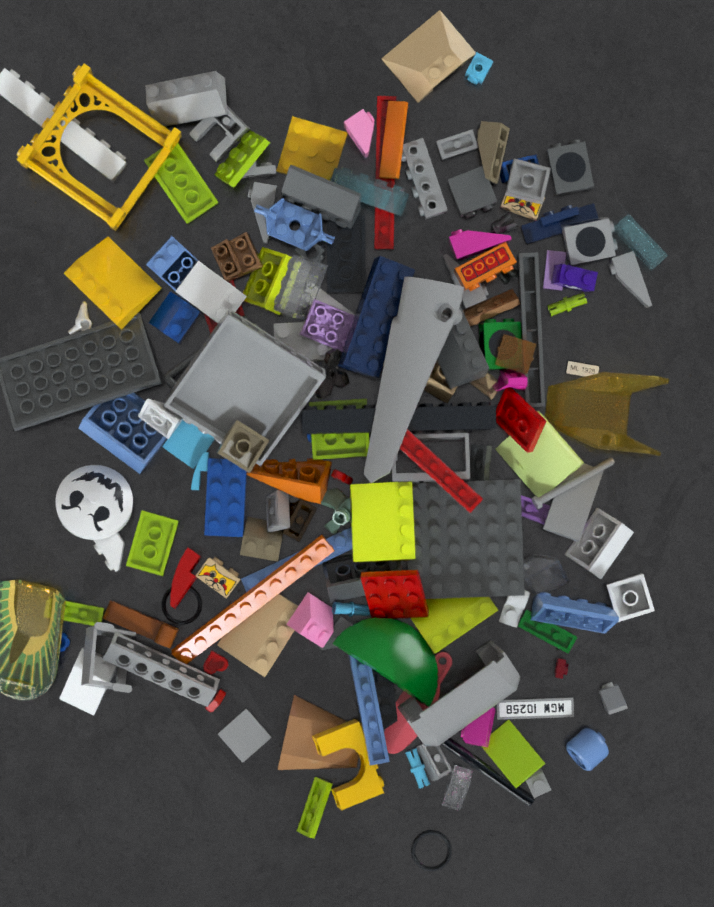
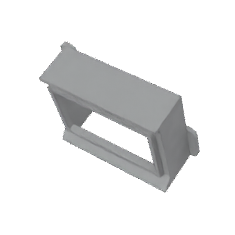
(89, 657)

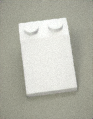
(209, 292)
(87, 697)

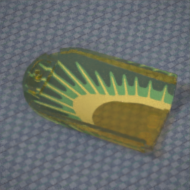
(29, 638)

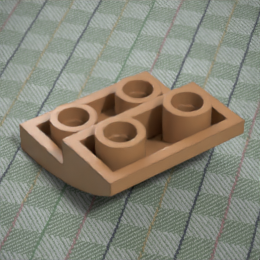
(236, 257)

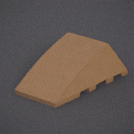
(298, 745)

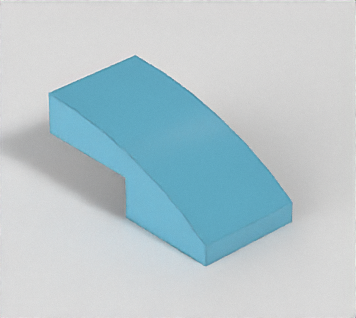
(201, 466)

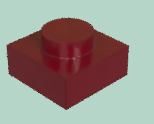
(561, 668)

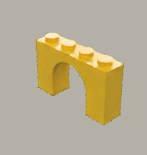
(367, 782)

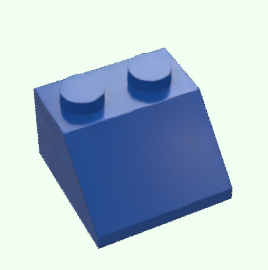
(175, 317)

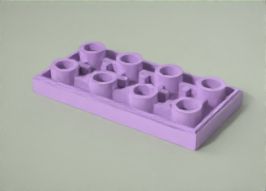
(327, 325)

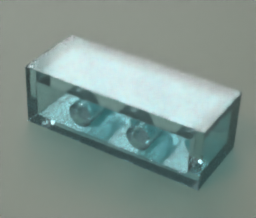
(640, 242)

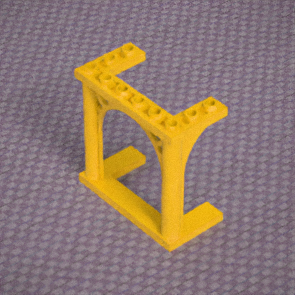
(86, 83)

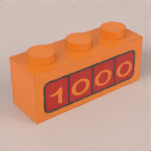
(485, 267)

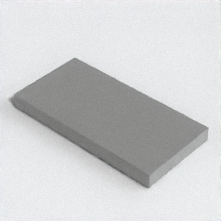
(571, 508)

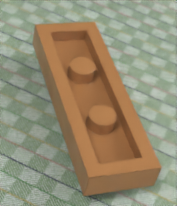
(491, 307)

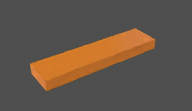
(393, 139)

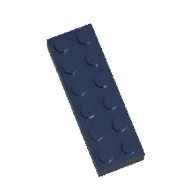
(372, 323)

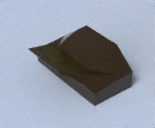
(300, 517)

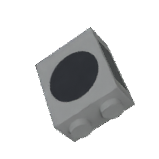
(589, 240)

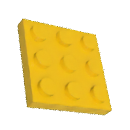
(312, 148)

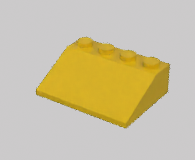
(113, 281)

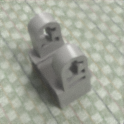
(231, 123)

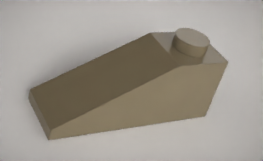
(492, 144)

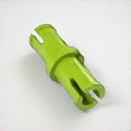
(567, 304)

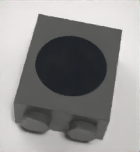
(569, 167)

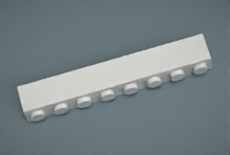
(74, 137)

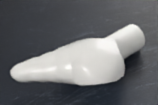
(82, 320)

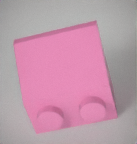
(360, 129)
(313, 620)

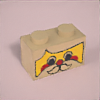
(521, 207)
(218, 576)

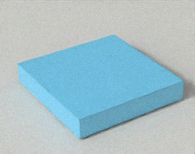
(188, 443)

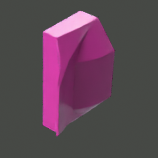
(510, 378)

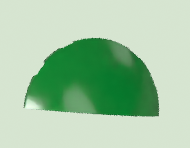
(395, 653)

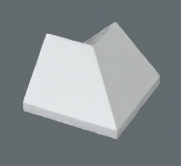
(159, 418)

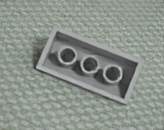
(187, 98)

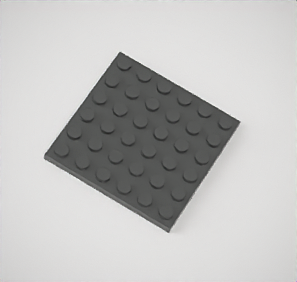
(466, 551)

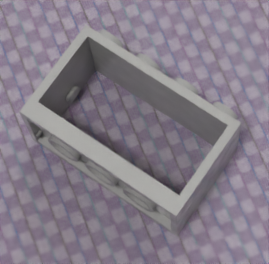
(437, 436)

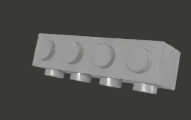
(424, 179)

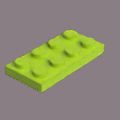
(183, 184)

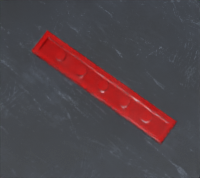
(440, 472)

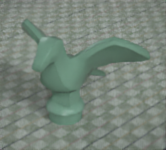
(341, 504)

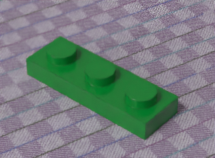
(548, 632)

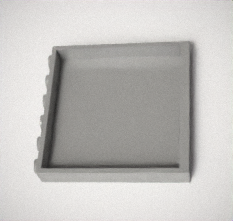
(244, 378)

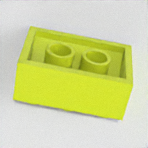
(265, 282)

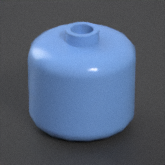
(587, 749)

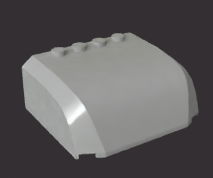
(466, 701)

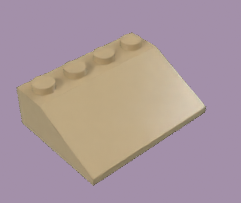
(261, 635)

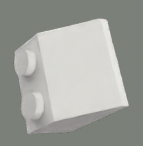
(630, 597)

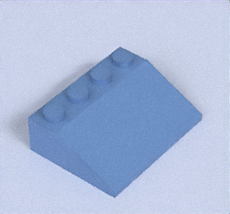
(122, 432)
(573, 613)

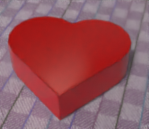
(342, 477)
(214, 663)
(216, 700)

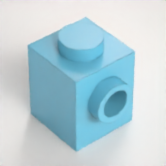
(478, 69)

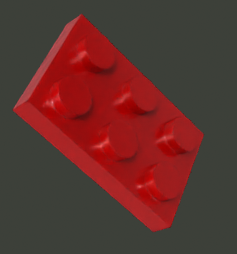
(519, 419)

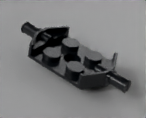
(386, 692)

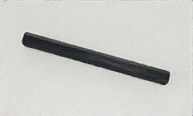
(488, 771)

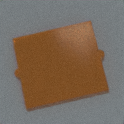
(515, 354)

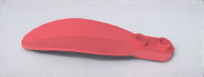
(400, 733)

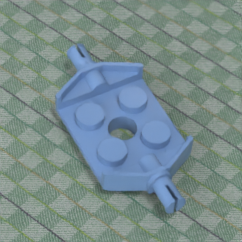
(283, 214)

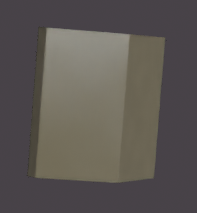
(242, 446)

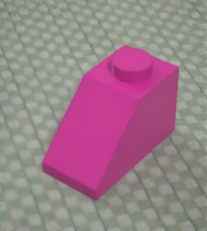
(479, 730)

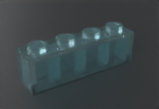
(372, 193)

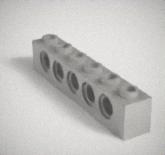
(161, 669)

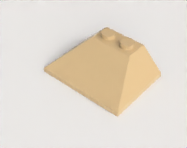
(428, 56)

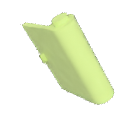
(546, 465)

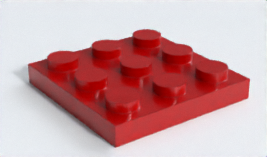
(395, 594)

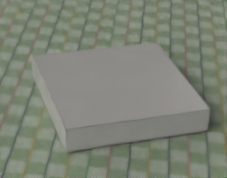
(527, 181)
(244, 735)

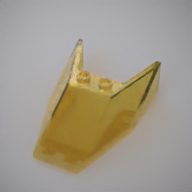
(598, 409)

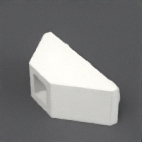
(112, 550)

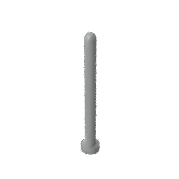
(538, 501)

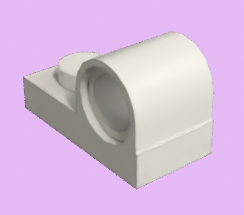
(513, 609)

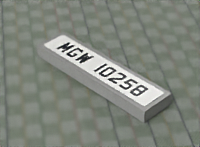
(535, 708)

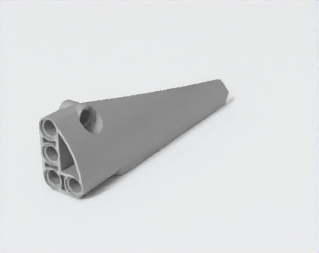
(411, 353)

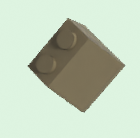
(259, 542)

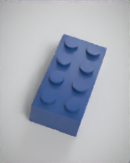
(225, 499)

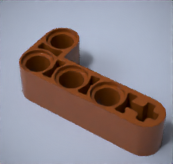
(141, 623)

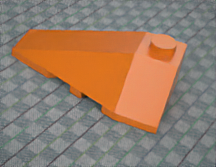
(300, 479)

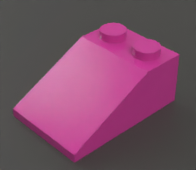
(471, 243)

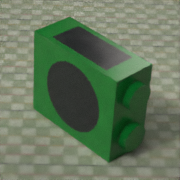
(491, 337)

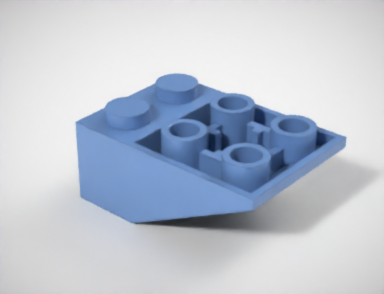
(172, 263)

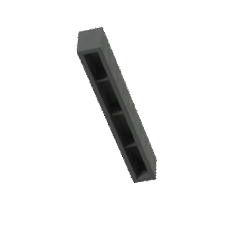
(531, 325)

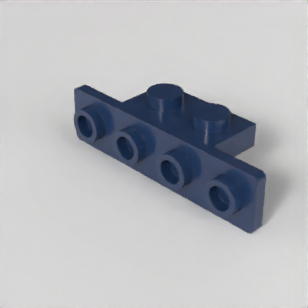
(551, 223)

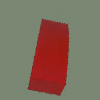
(183, 576)

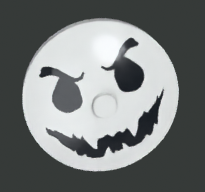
(94, 502)

